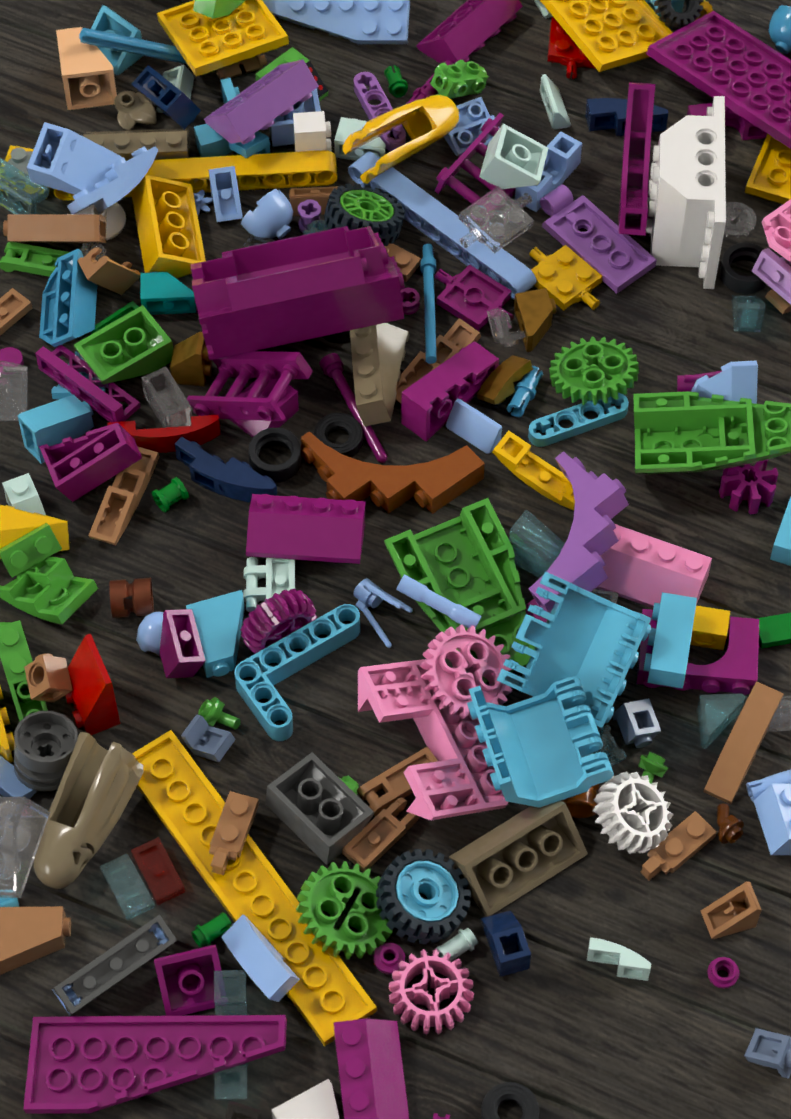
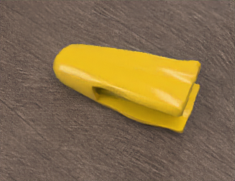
(423, 120)

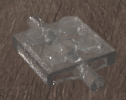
(495, 219)

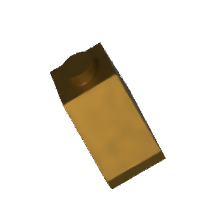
(534, 315)

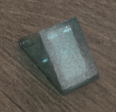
(747, 313)
(716, 714)

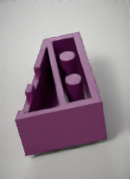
(90, 460)

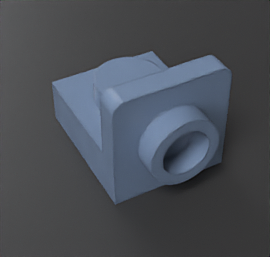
(770, 1051)

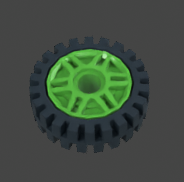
(365, 207)

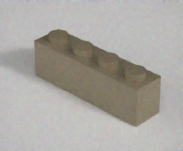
(376, 369)

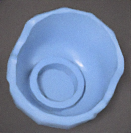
(150, 632)

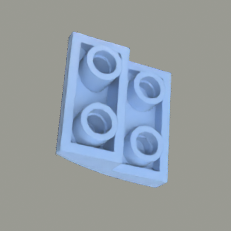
(471, 119)

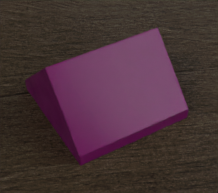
(188, 980)

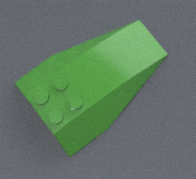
(705, 434)
(472, 567)

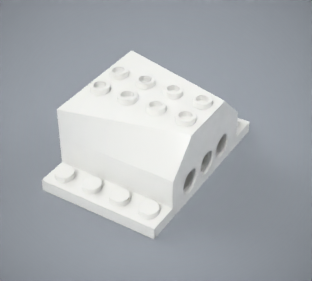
(689, 193)

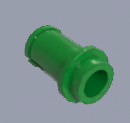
(397, 86)
(213, 929)

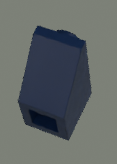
(507, 943)

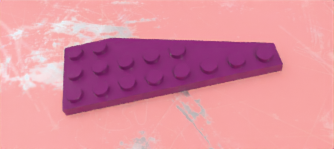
(109, 1060)

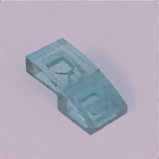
(127, 886)

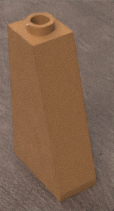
(55, 228)

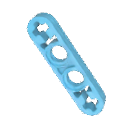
(580, 422)

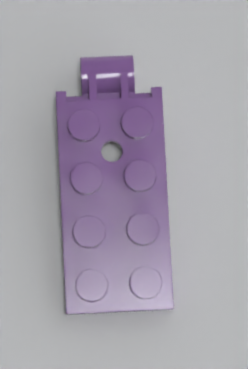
(601, 246)

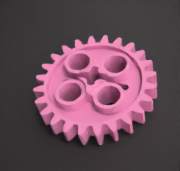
(445, 679)

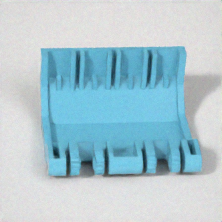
(580, 639)
(541, 744)

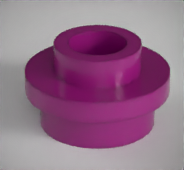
(727, 965)
(388, 966)

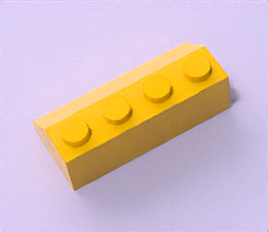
(167, 226)

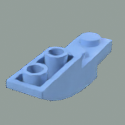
(118, 182)

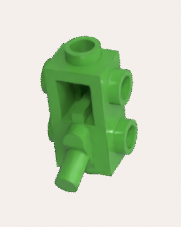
(459, 79)

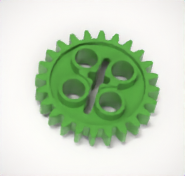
(594, 370)
(320, 895)

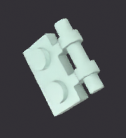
(278, 575)

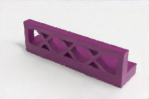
(84, 389)

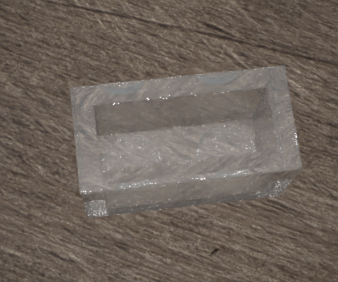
(166, 399)

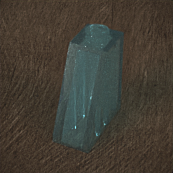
(534, 544)

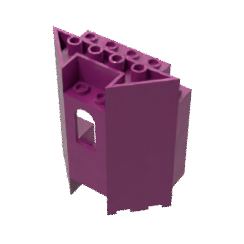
(296, 290)

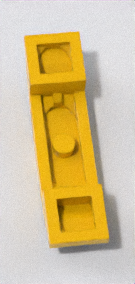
(533, 470)

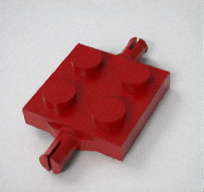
(565, 51)

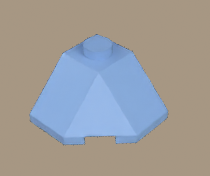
(734, 382)

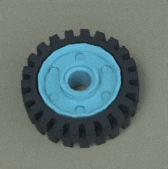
(412, 914)

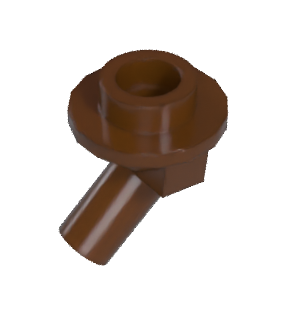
(729, 826)

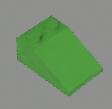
(127, 347)

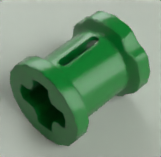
(170, 494)

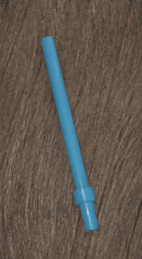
(428, 268)

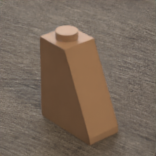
(30, 934)

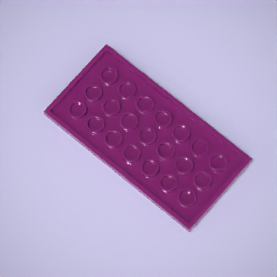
(734, 65)

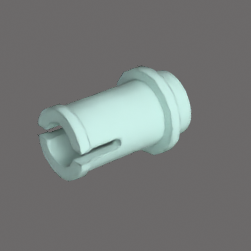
(459, 944)

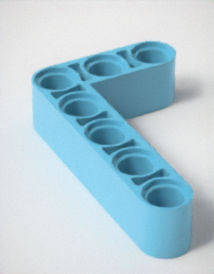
(289, 663)

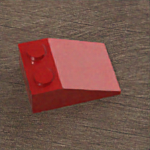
(92, 690)

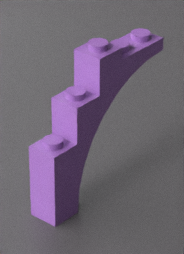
(591, 531)

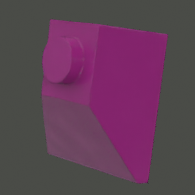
(288, 405)

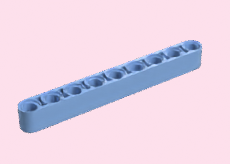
(444, 226)

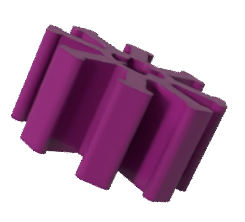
(749, 484)

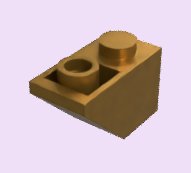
(191, 361)

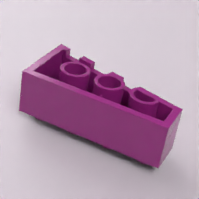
(431, 398)

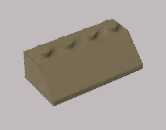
(169, 142)
(519, 855)

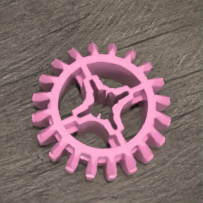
(419, 995)

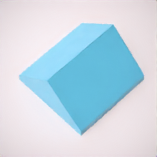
(113, 23)

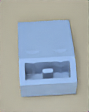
(68, 160)
(775, 817)

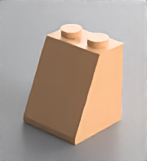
(85, 72)

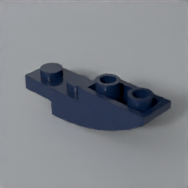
(232, 480)

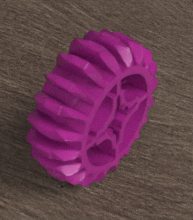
(277, 619)

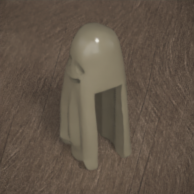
(85, 809)

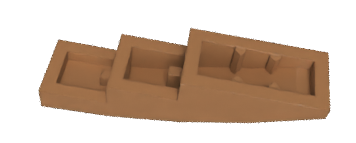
(455, 339)
(123, 498)
(743, 743)

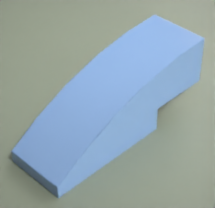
(259, 959)

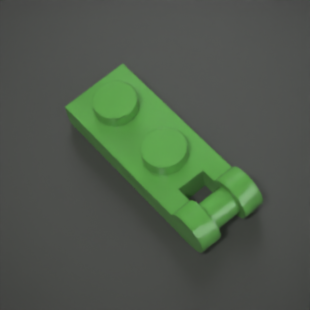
(33, 259)

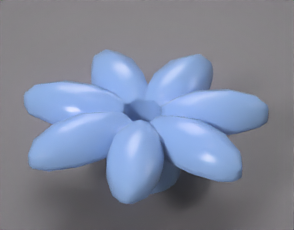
(201, 203)

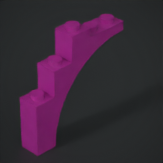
(635, 159)

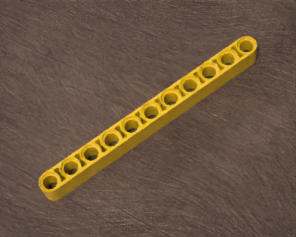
(252, 173)

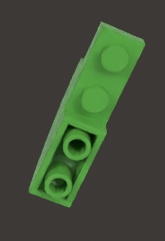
(14, 657)

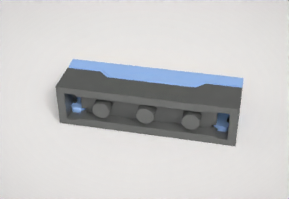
(114, 964)

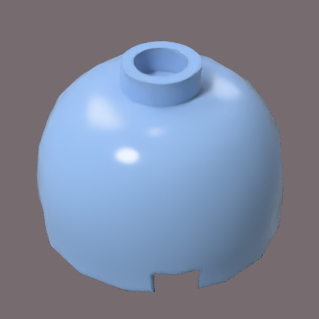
(270, 216)

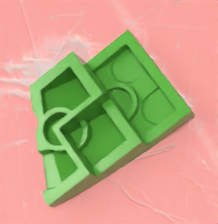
(48, 590)

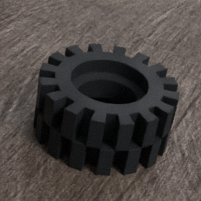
(678, 19)

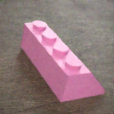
(645, 567)

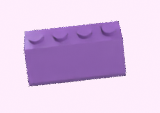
(263, 102)

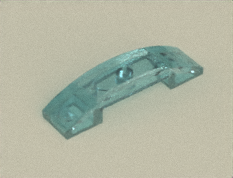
(231, 999)

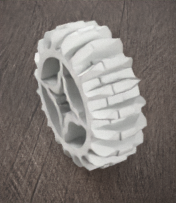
(633, 812)

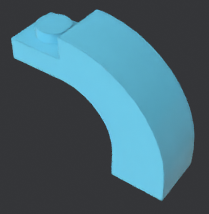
(207, 139)

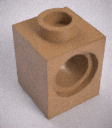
(48, 678)

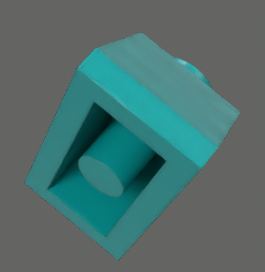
(165, 294)

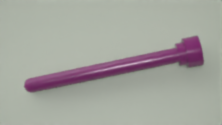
(333, 367)

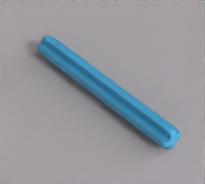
(130, 45)

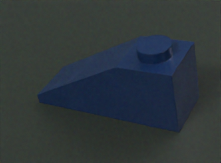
(166, 97)

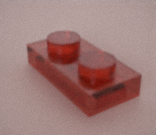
(158, 871)

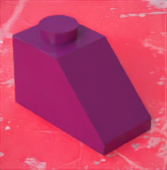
(180, 644)

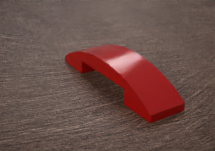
(163, 439)

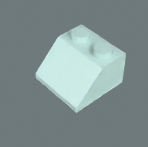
(513, 160)

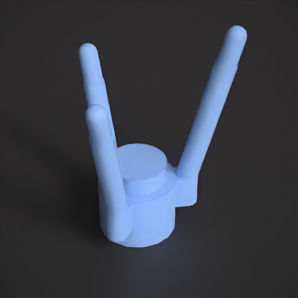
(372, 595)

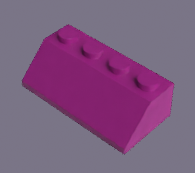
(468, 29)
(305, 528)
(370, 1069)

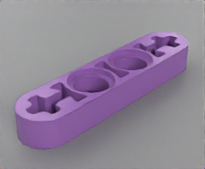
(376, 92)

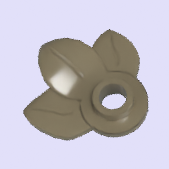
(137, 110)

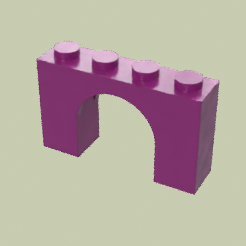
(732, 673)

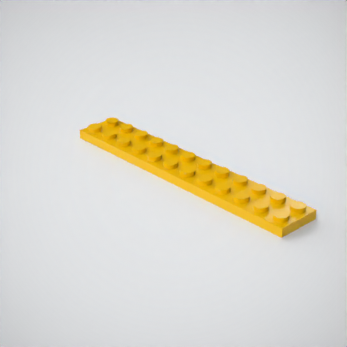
(249, 886)

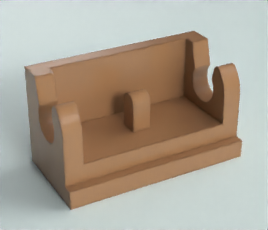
(107, 272)

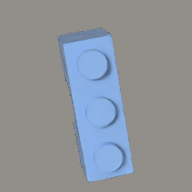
(560, 162)

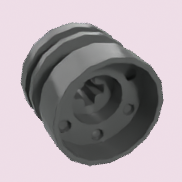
(43, 749)

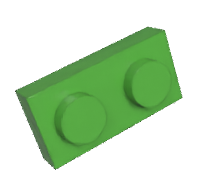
(29, 550)

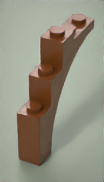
(392, 485)

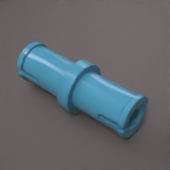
(524, 392)

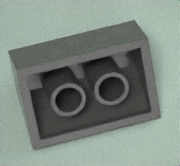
(318, 807)

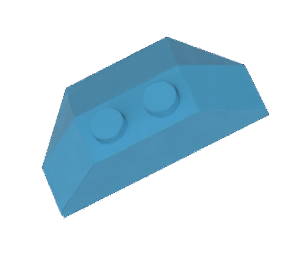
(67, 302)

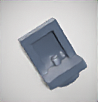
(207, 740)

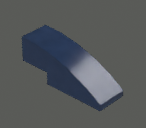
(611, 114)

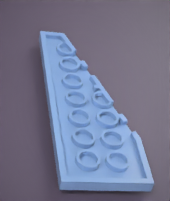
(352, 19)

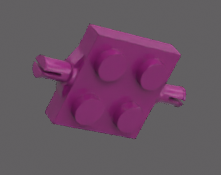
(472, 295)

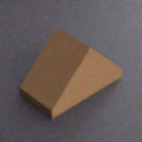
(732, 912)

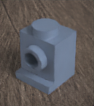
(637, 722)

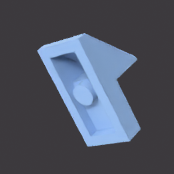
(225, 194)

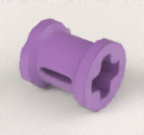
(309, 212)

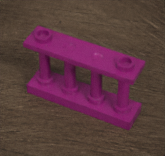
(447, 176)
(248, 365)

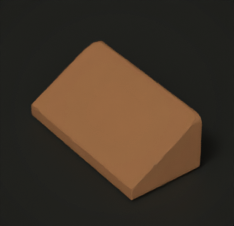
(318, 194)

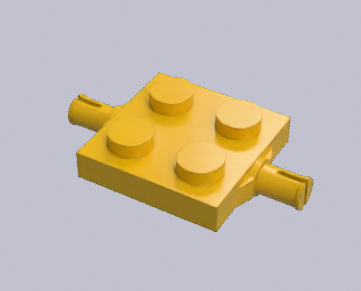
(566, 277)

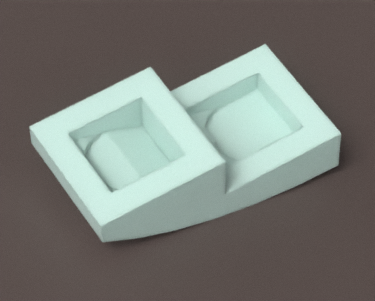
(629, 962)

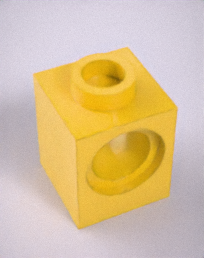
(710, 627)

